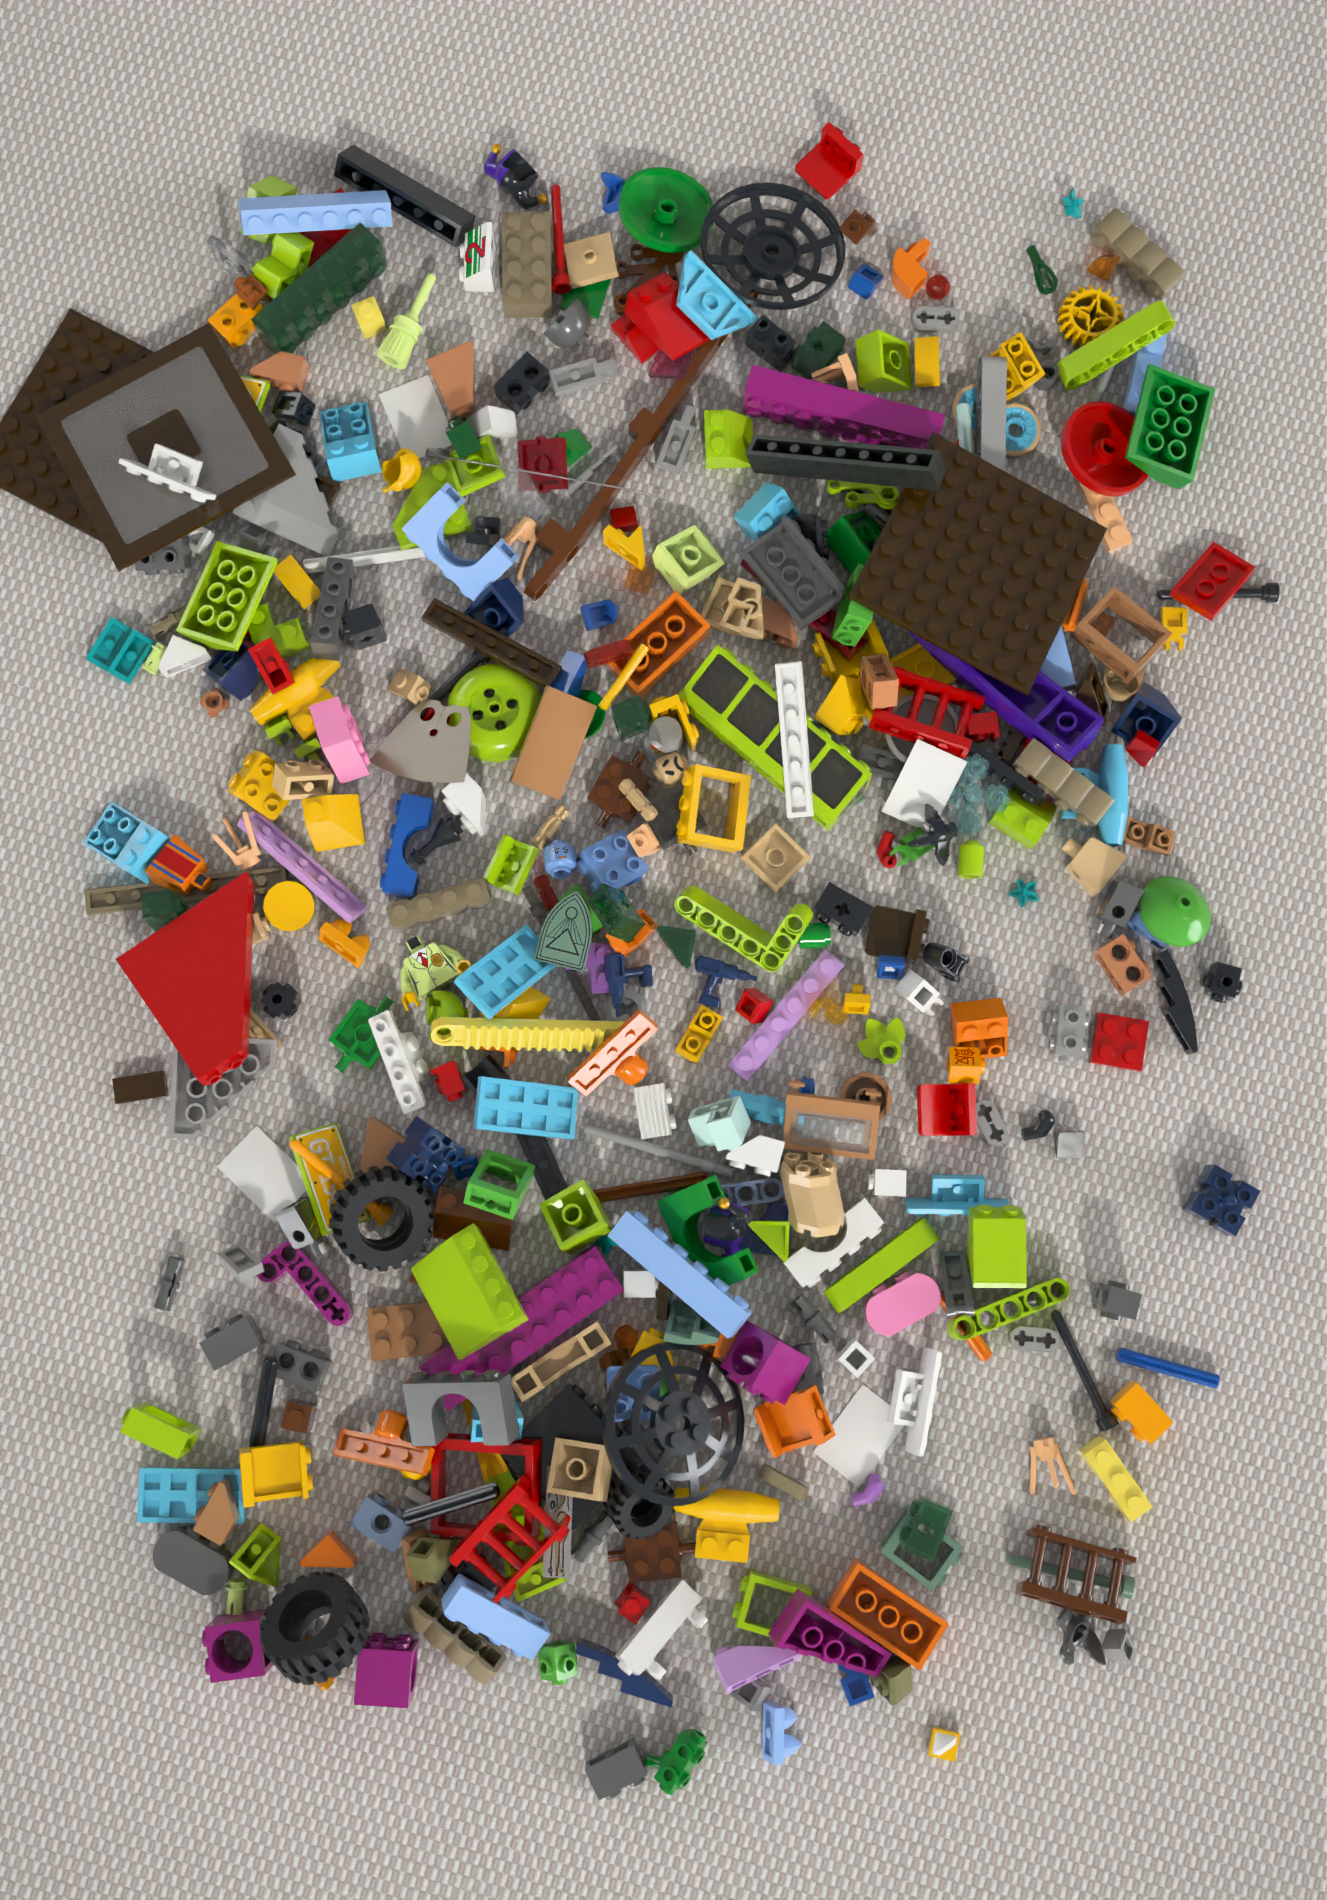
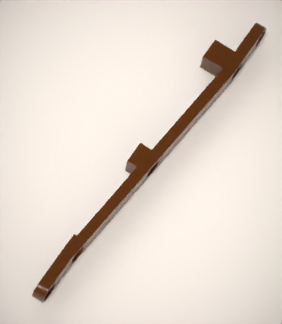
(645, 430)

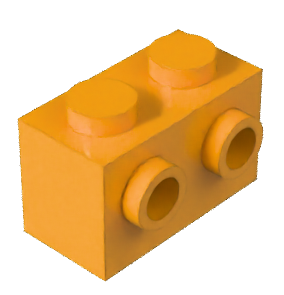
(234, 321)
(1140, 1412)

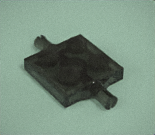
(667, 804)

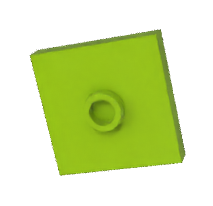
(473, 476)

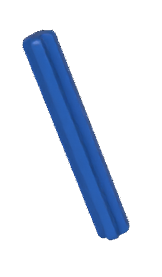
(1168, 1368)

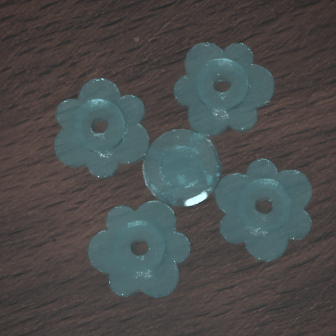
(974, 794)

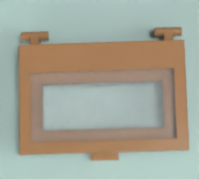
(831, 1124)

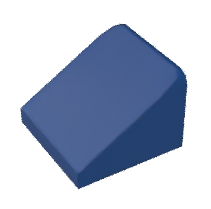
(865, 281)

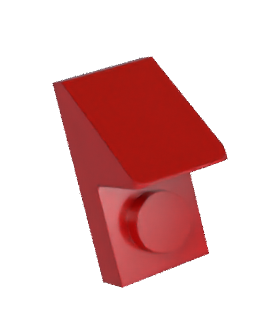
(634, 339)
(272, 666)

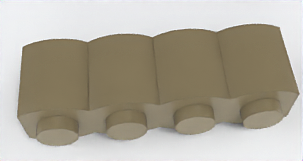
(1139, 255)
(1064, 783)
(431, 906)
(461, 1646)

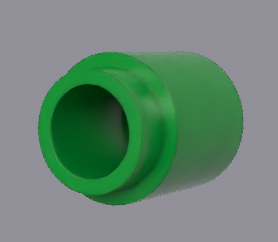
(815, 936)

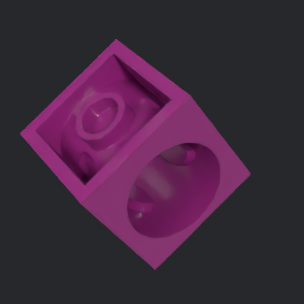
(764, 1364)
(222, 1665)
(386, 1671)

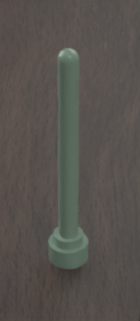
(1127, 1583)

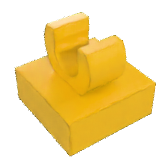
(856, 1001)

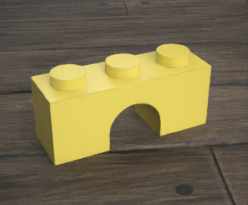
(1116, 1478)

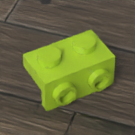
(510, 864)

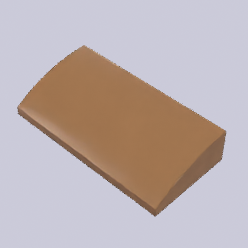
(553, 742)

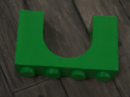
(681, 1216)

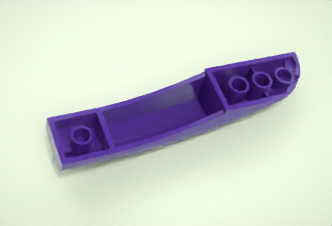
(1044, 714)

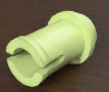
(154, 658)
(235, 1596)

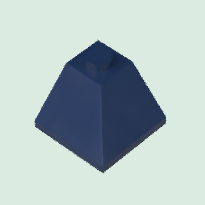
(499, 607)
(234, 670)
(1150, 713)

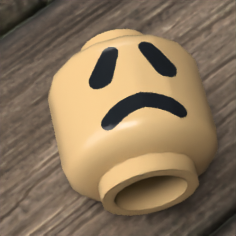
(670, 768)

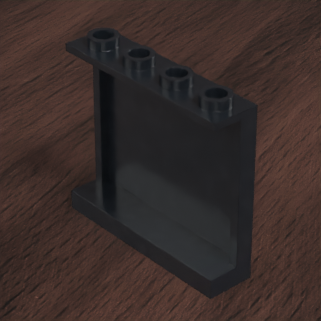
(572, 1419)

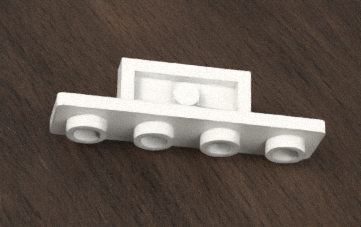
(171, 468)
(401, 1060)
(914, 1400)

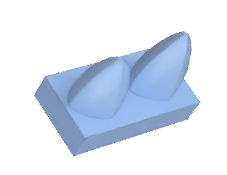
(774, 1742)

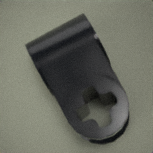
(945, 960)

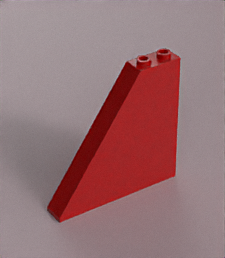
(200, 979)

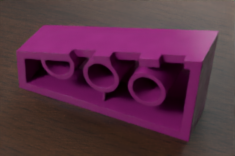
(819, 1632)

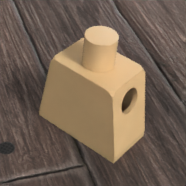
(1092, 863)

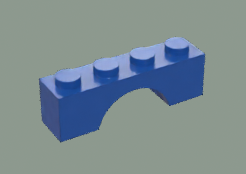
(413, 815)

